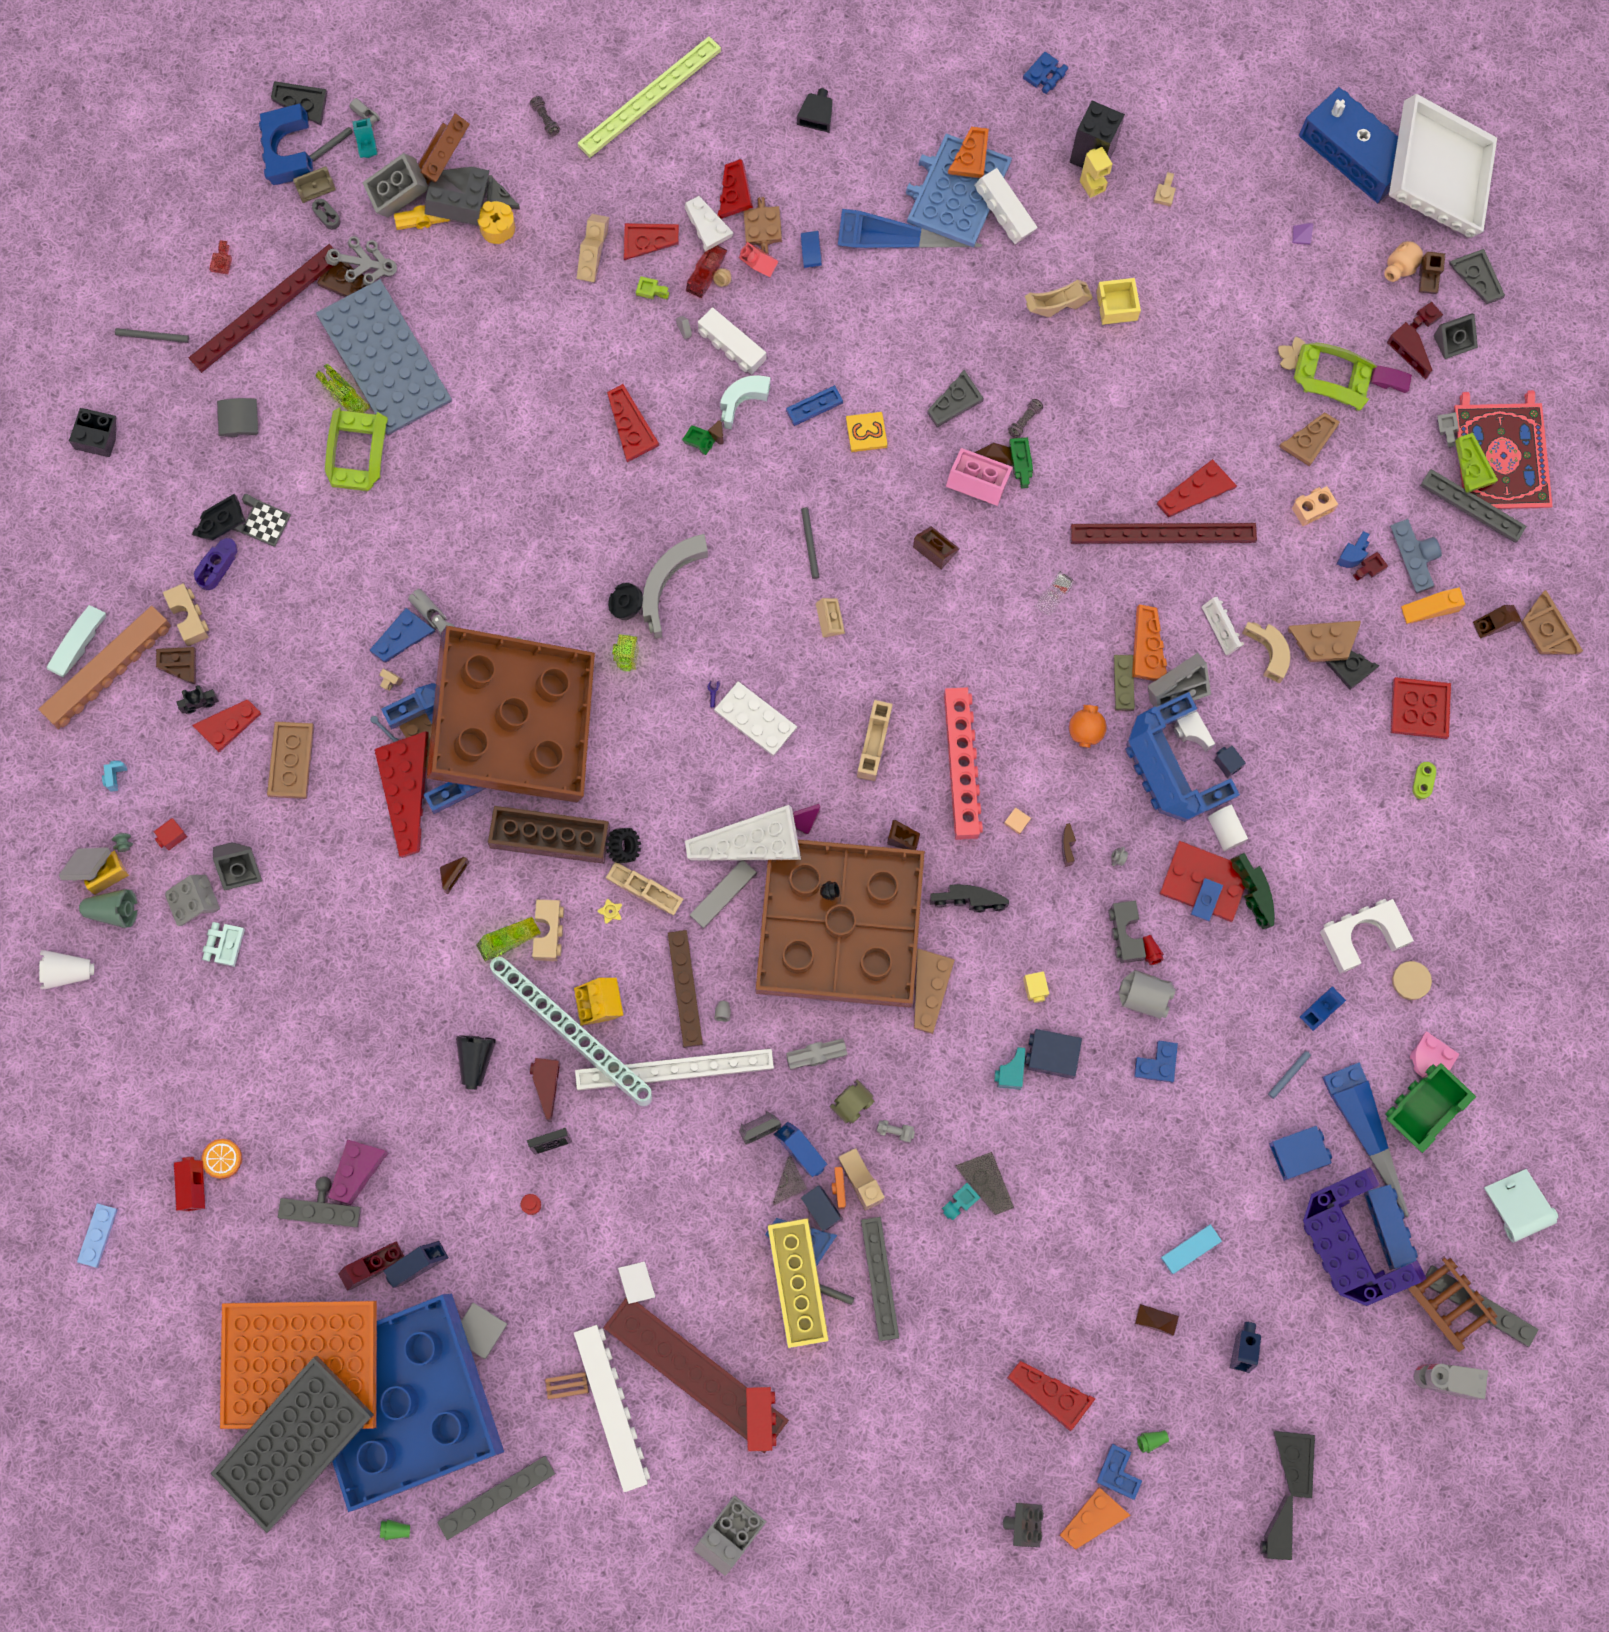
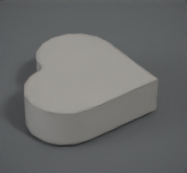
(684, 327)

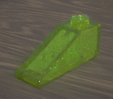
(507, 938)

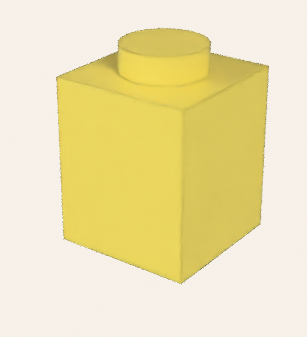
(1036, 987)

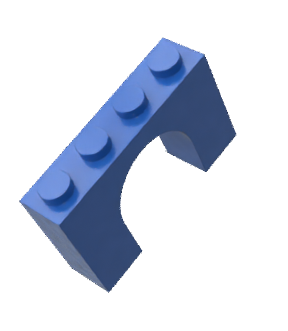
(274, 127)

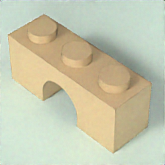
(192, 629)
(547, 947)

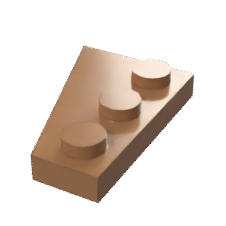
(1310, 440)

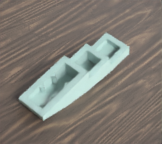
(75, 641)

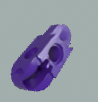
(223, 551)

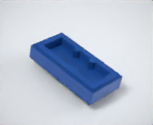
(1206, 899)

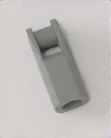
(363, 111)

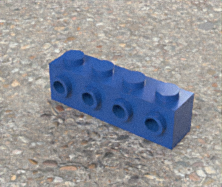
(1390, 1226)

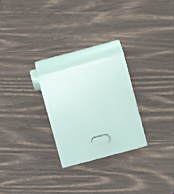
(1522, 1206)

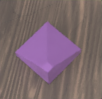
(1302, 233)

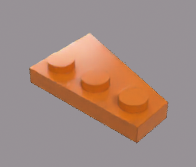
(1093, 1519)

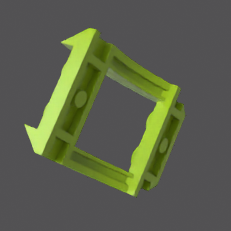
(1359, 381)
(356, 423)

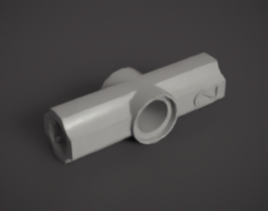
(816, 1053)

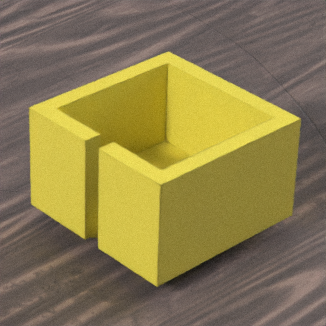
(1118, 301)

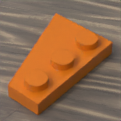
(972, 154)

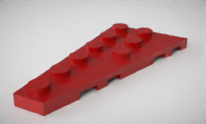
(403, 782)

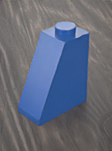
(800, 1149)

